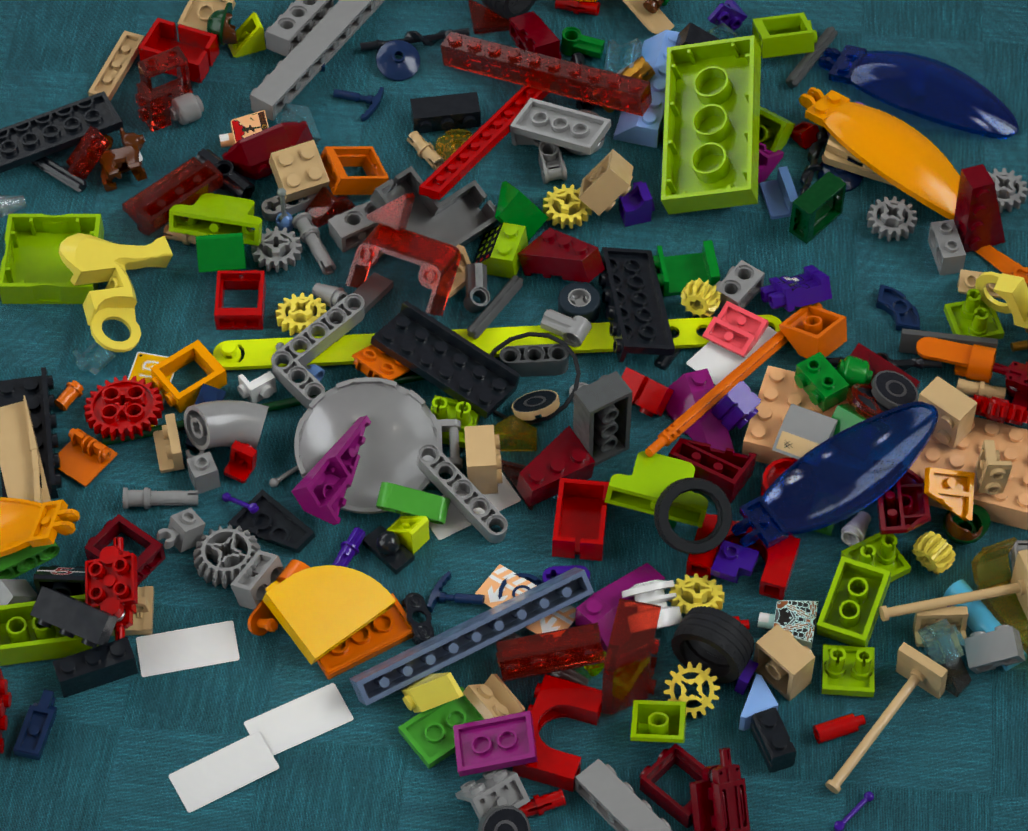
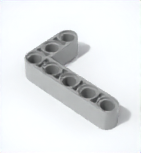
(315, 346)

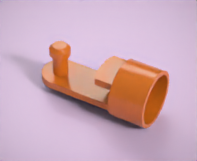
(970, 361)
(262, 619)

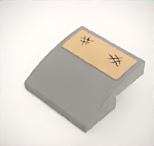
(803, 431)

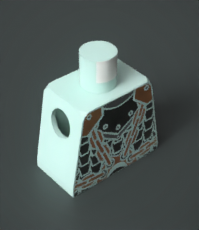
(795, 616)

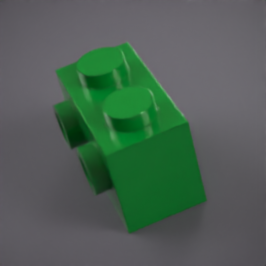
(821, 382)

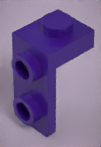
(728, 13)

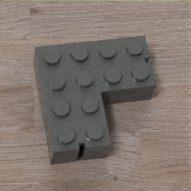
(452, 220)

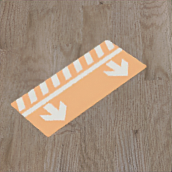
(490, 588)

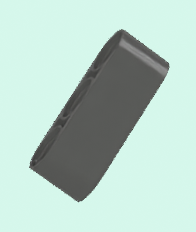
(536, 359)

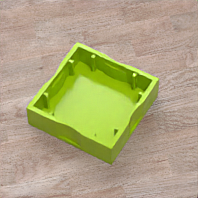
(31, 262)

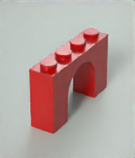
(778, 558)
(559, 700)

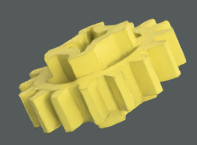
(565, 207)
(300, 313)
(697, 592)
(700, 680)

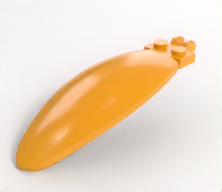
(887, 148)
(33, 523)

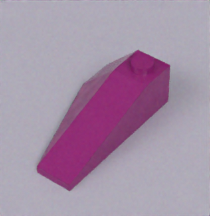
(686, 393)
(603, 604)

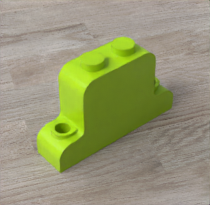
(217, 215)
(647, 483)

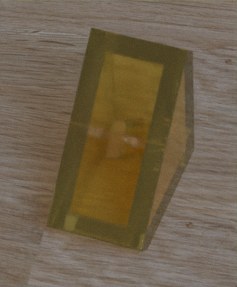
(516, 435)

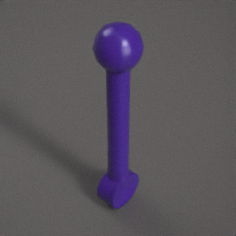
(253, 507)
(840, 825)

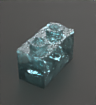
(942, 641)

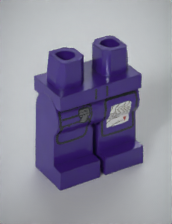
(798, 290)

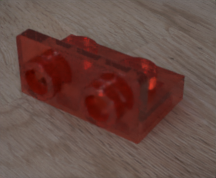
(87, 153)

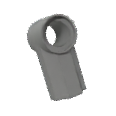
(570, 329)

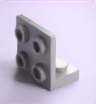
(494, 789)

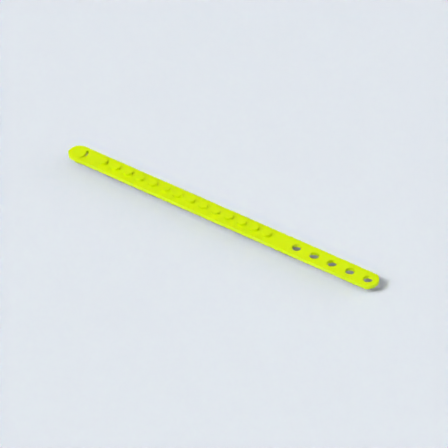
(260, 351)

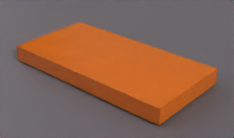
(375, 638)

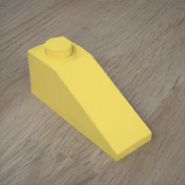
(431, 692)

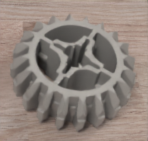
(222, 548)

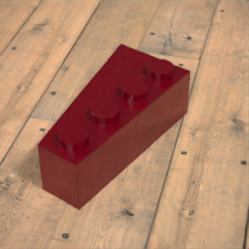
(978, 210)

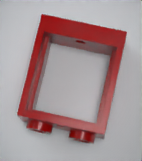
(240, 317)

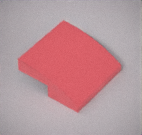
(735, 329)

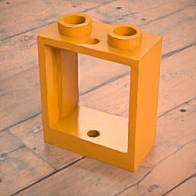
(195, 351)

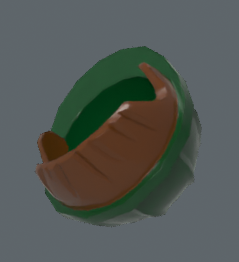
(220, 24)
(967, 531)

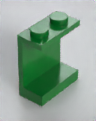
(681, 269)

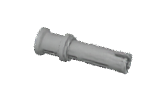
(310, 235)
(148, 498)

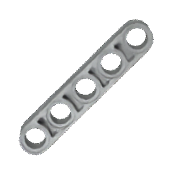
(458, 482)

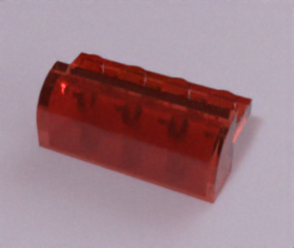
(180, 186)
(550, 652)

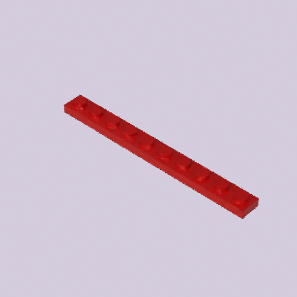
(477, 145)

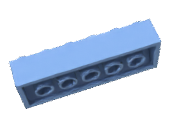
(647, 129)

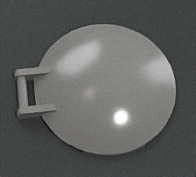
(396, 433)

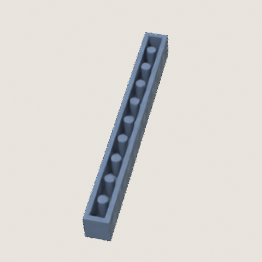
(471, 635)

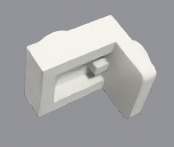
(257, 389)

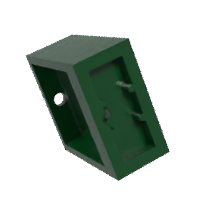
(817, 207)

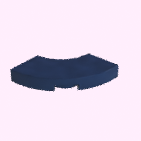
(899, 308)

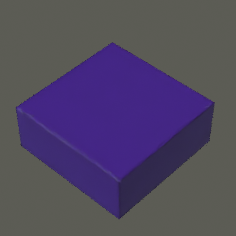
(746, 677)

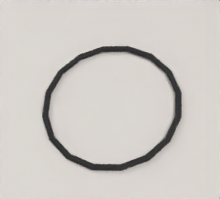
(576, 364)

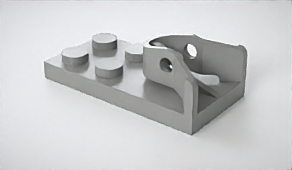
(558, 127)

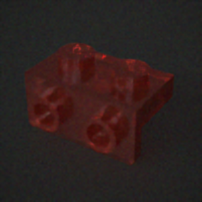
(153, 109)

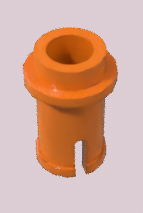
(67, 397)

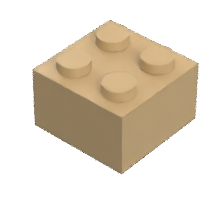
(299, 170)
(606, 183)
(954, 409)
(483, 458)
(784, 662)

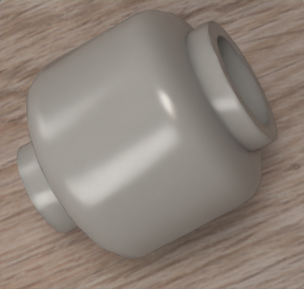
(186, 108)

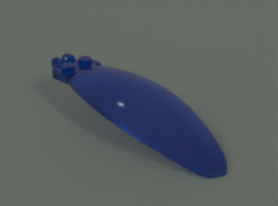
(922, 89)
(839, 475)

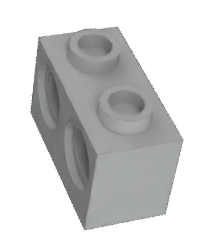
(946, 247)
(740, 284)
(255, 578)

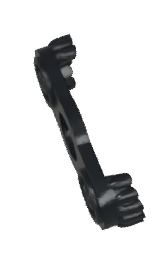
(421, 631)

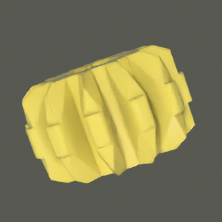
(700, 298)
(934, 552)

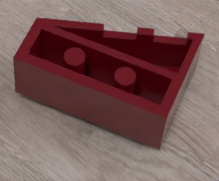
(533, 35)
(721, 467)

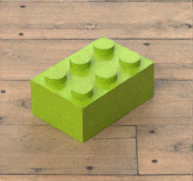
(853, 602)

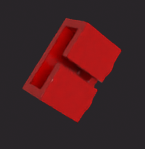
(647, 392)

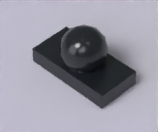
(388, 549)

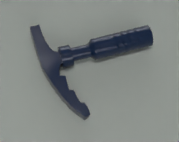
(353, 96)
(462, 598)

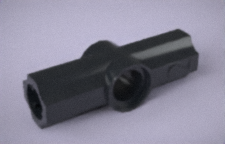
(232, 180)

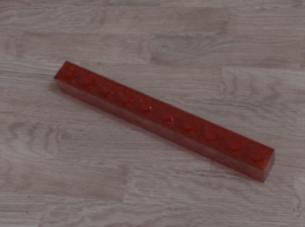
(546, 73)

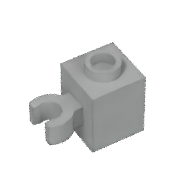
(202, 471)
(183, 530)

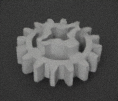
(1006, 186)
(892, 218)
(277, 249)

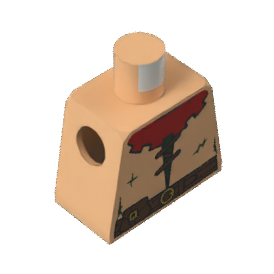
(244, 127)

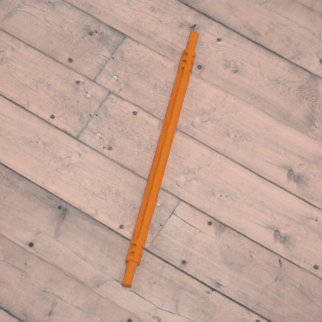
(710, 399)

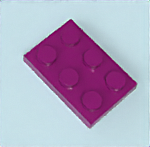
(495, 743)

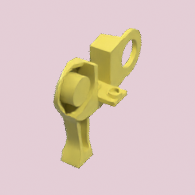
(103, 261)
(1011, 289)

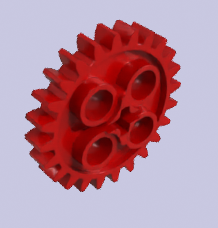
(123, 408)
(1000, 410)

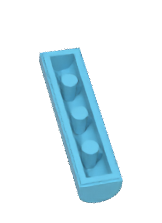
(979, 615)

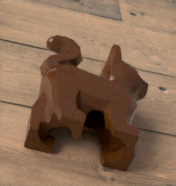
(122, 160)

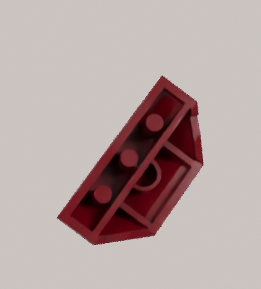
(252, 153)
(903, 506)

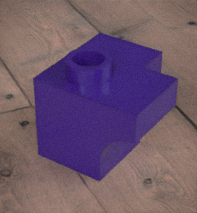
(636, 205)
(734, 562)

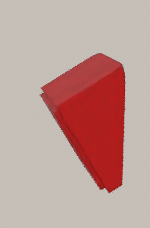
(805, 134)

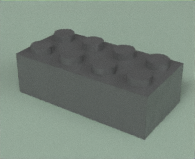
(603, 416)

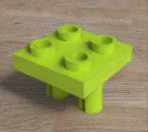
(973, 317)
(453, 409)
(881, 553)
(848, 670)

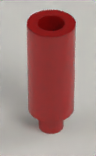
(837, 727)

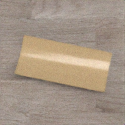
(654, 22)

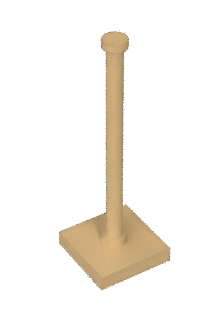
(1018, 585)
(920, 672)

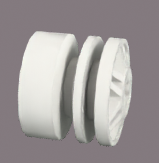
(653, 593)

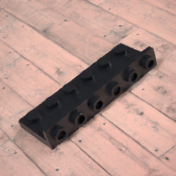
(56, 130)
(634, 303)
(447, 360)
(40, 404)

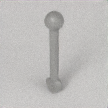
(275, 481)

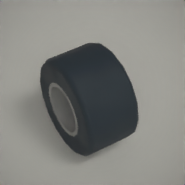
(580, 300)

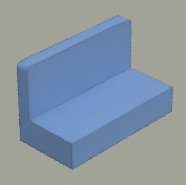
(779, 194)

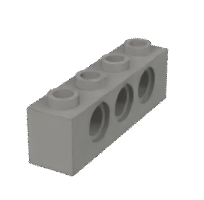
(294, 24)
(352, 226)

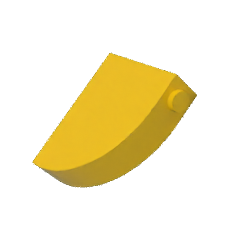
(326, 606)

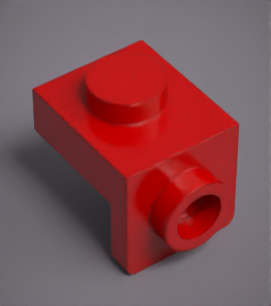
(241, 462)

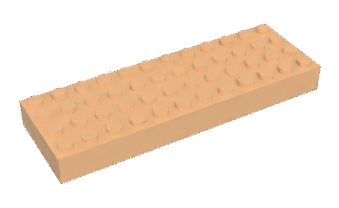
(1008, 508)

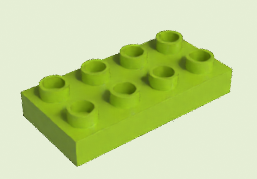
(711, 125)

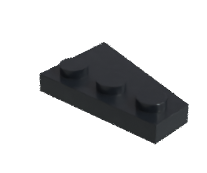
(273, 524)

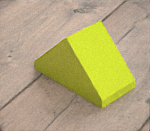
(249, 37)
(412, 531)

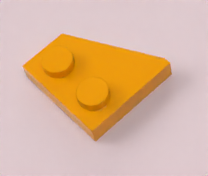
(951, 490)

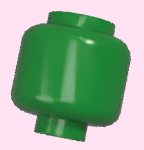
(855, 370)

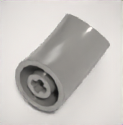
(223, 422)

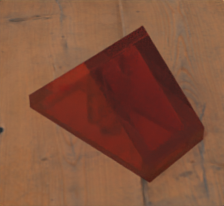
(327, 205)
(395, 213)

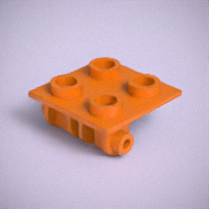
(378, 364)
(84, 457)

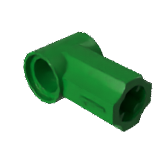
(574, 42)

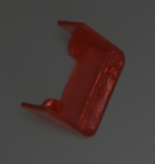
(437, 261)
(629, 657)

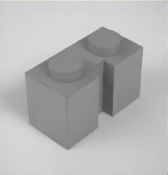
(994, 648)

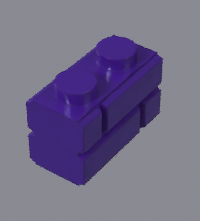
(737, 407)

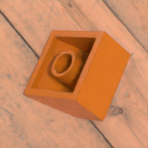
(815, 331)

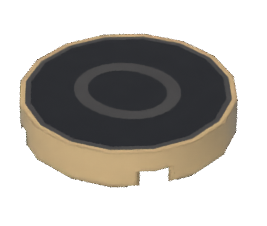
(535, 403)

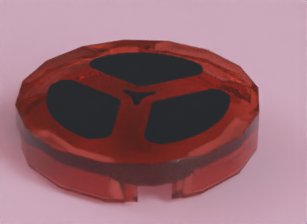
(864, 400)

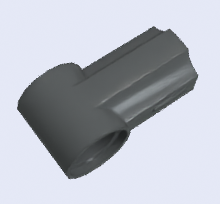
(476, 286)

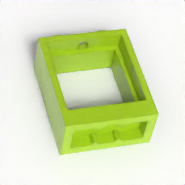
(784, 35)

